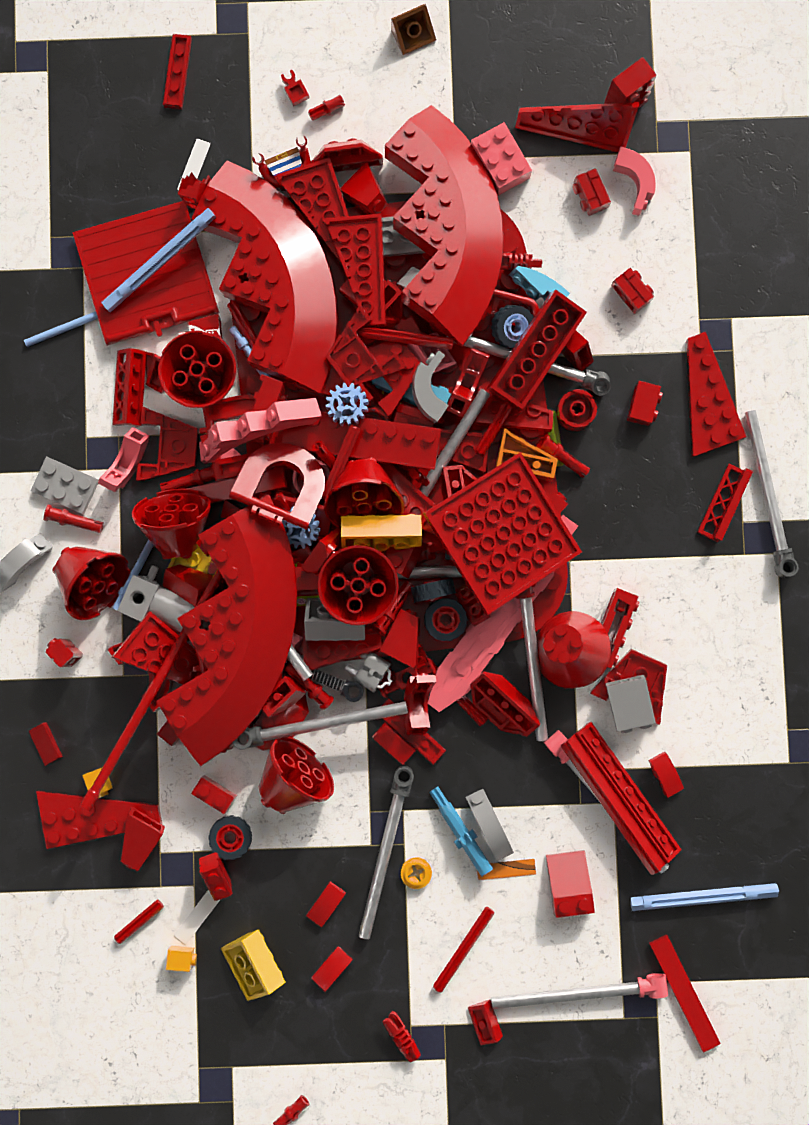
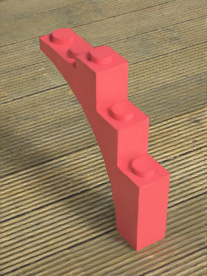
(251, 425)

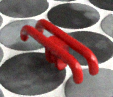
(510, 297)

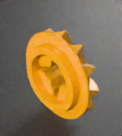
(412, 881)

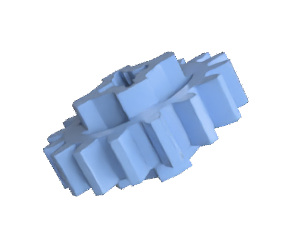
(352, 396)
(302, 536)

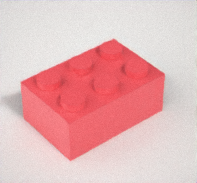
(502, 158)

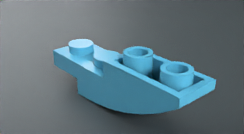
(535, 283)

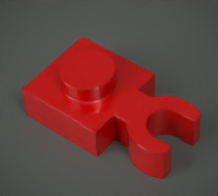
(295, 89)

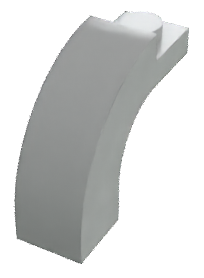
(422, 392)
(20, 558)
(489, 825)

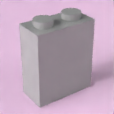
(630, 704)

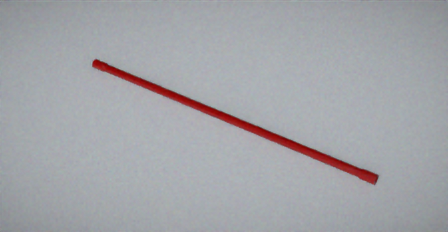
(93, 793)

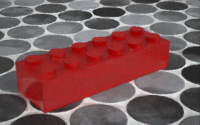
(537, 350)

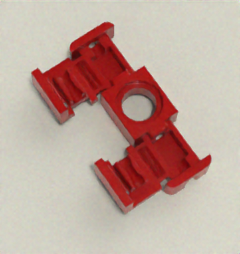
(397, 680)

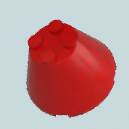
(197, 369)
(363, 491)
(173, 521)
(89, 580)
(358, 585)
(573, 649)
(294, 777)

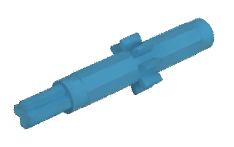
(464, 837)

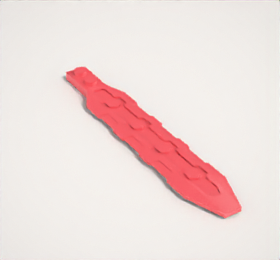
(479, 647)

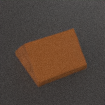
(413, 29)

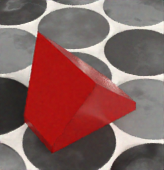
(393, 303)
(153, 381)

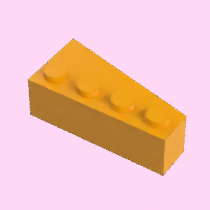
(382, 531)

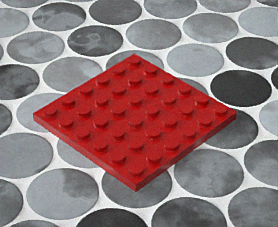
(502, 533)

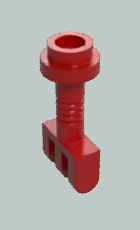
(415, 474)

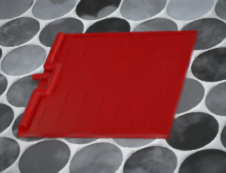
(169, 297)

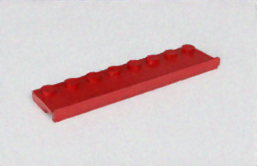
(377, 439)
(621, 798)

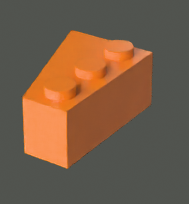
(540, 462)

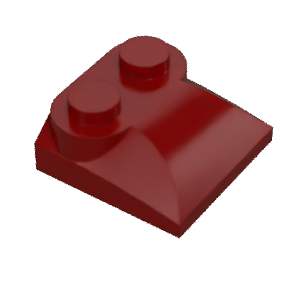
(322, 551)

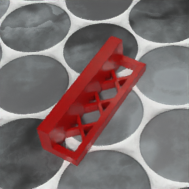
(132, 387)
(731, 506)

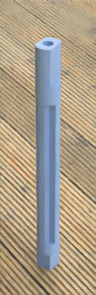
(158, 260)
(704, 897)

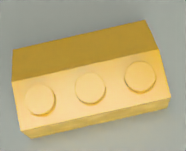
(253, 965)

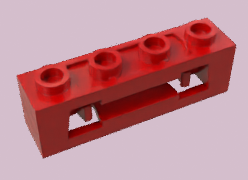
(618, 640)

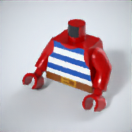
(283, 162)

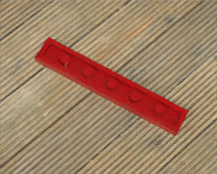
(220, 490)
(685, 993)

